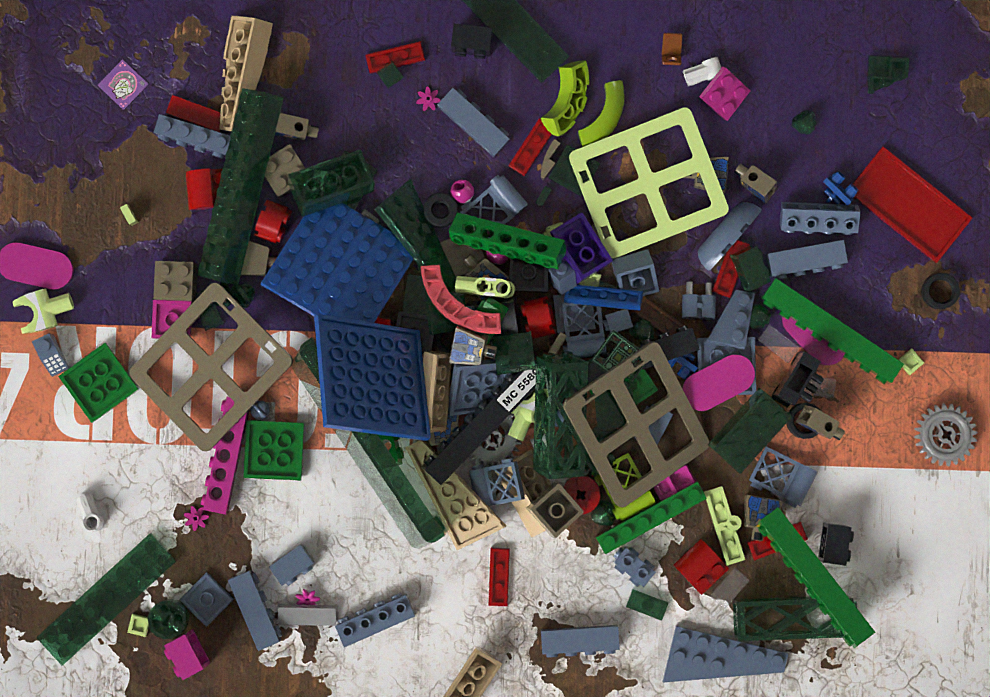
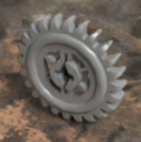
(956, 450)
(499, 452)

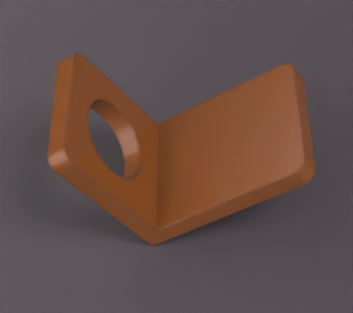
(671, 48)

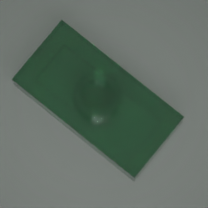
(647, 604)

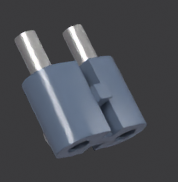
(698, 306)

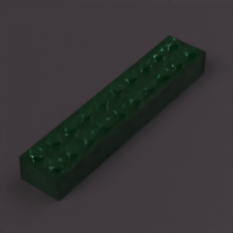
(240, 186)

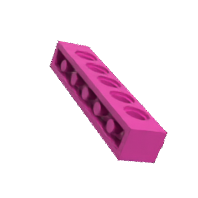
(222, 504)

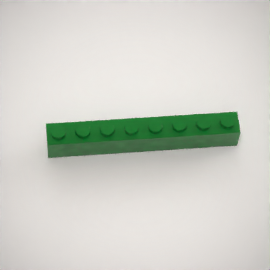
(832, 331)
(816, 578)

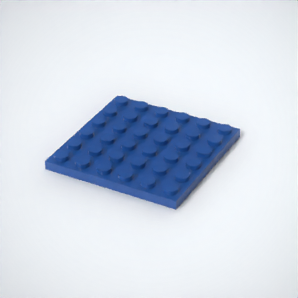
(339, 265)
(371, 378)

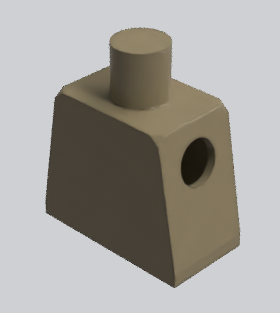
(257, 260)

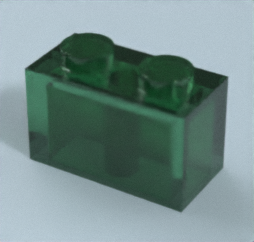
(751, 268)

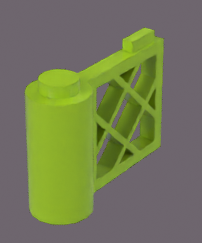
(638, 505)

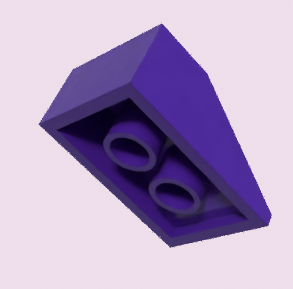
(583, 247)

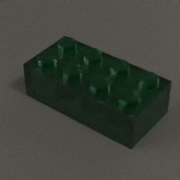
(331, 183)
(749, 430)

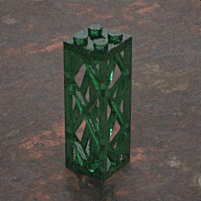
(546, 415)
(776, 632)

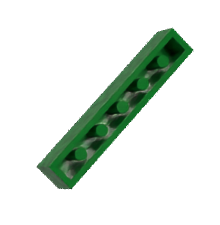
(650, 517)

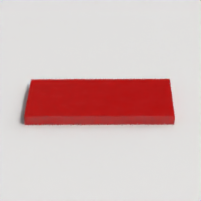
(910, 204)

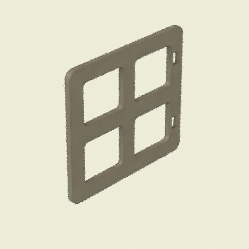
(210, 367)
(636, 424)

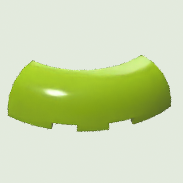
(571, 98)
(608, 118)

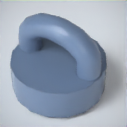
(260, 410)

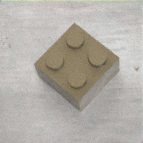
(278, 168)
(175, 281)
(555, 510)

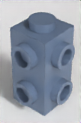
(628, 561)

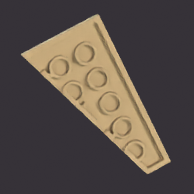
(459, 507)

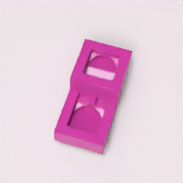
(678, 480)

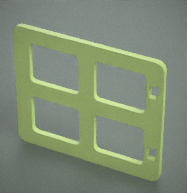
(650, 182)

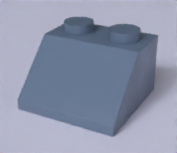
(636, 272)

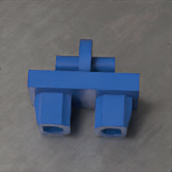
(845, 195)
(687, 367)

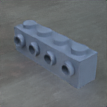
(192, 135)
(819, 218)
(375, 620)

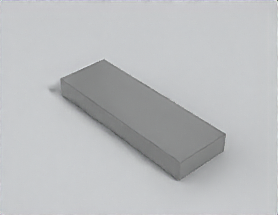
(307, 615)

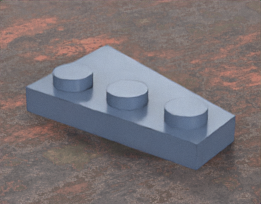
(734, 322)

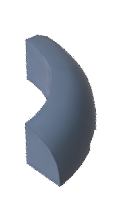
(727, 233)

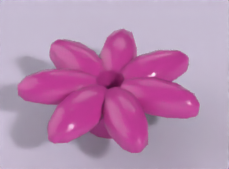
(425, 102)
(200, 517)
(307, 598)

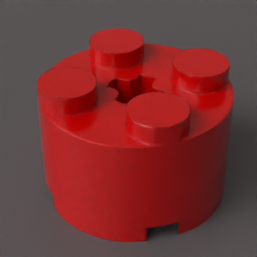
(272, 221)
(539, 317)
(585, 484)

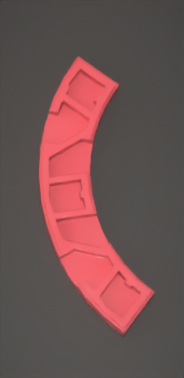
(455, 310)

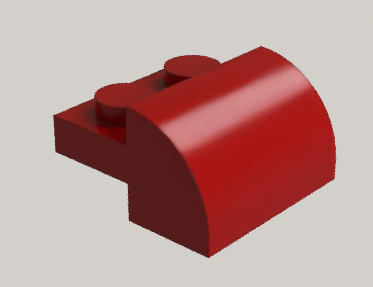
(202, 188)
(701, 566)

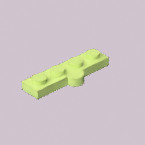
(725, 525)

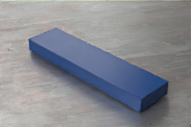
(604, 297)

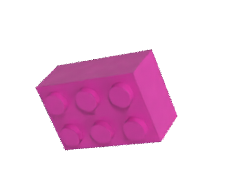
(186, 655)

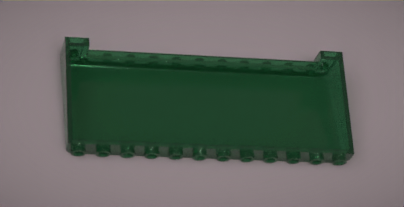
(376, 464)

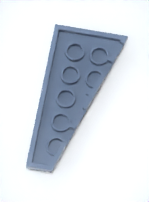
(708, 656)

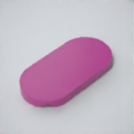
(35, 266)
(811, 345)
(719, 382)

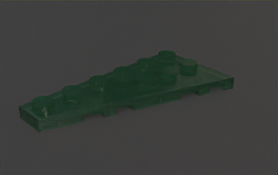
(406, 219)

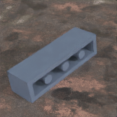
(473, 122)
(806, 259)
(254, 610)
(580, 640)

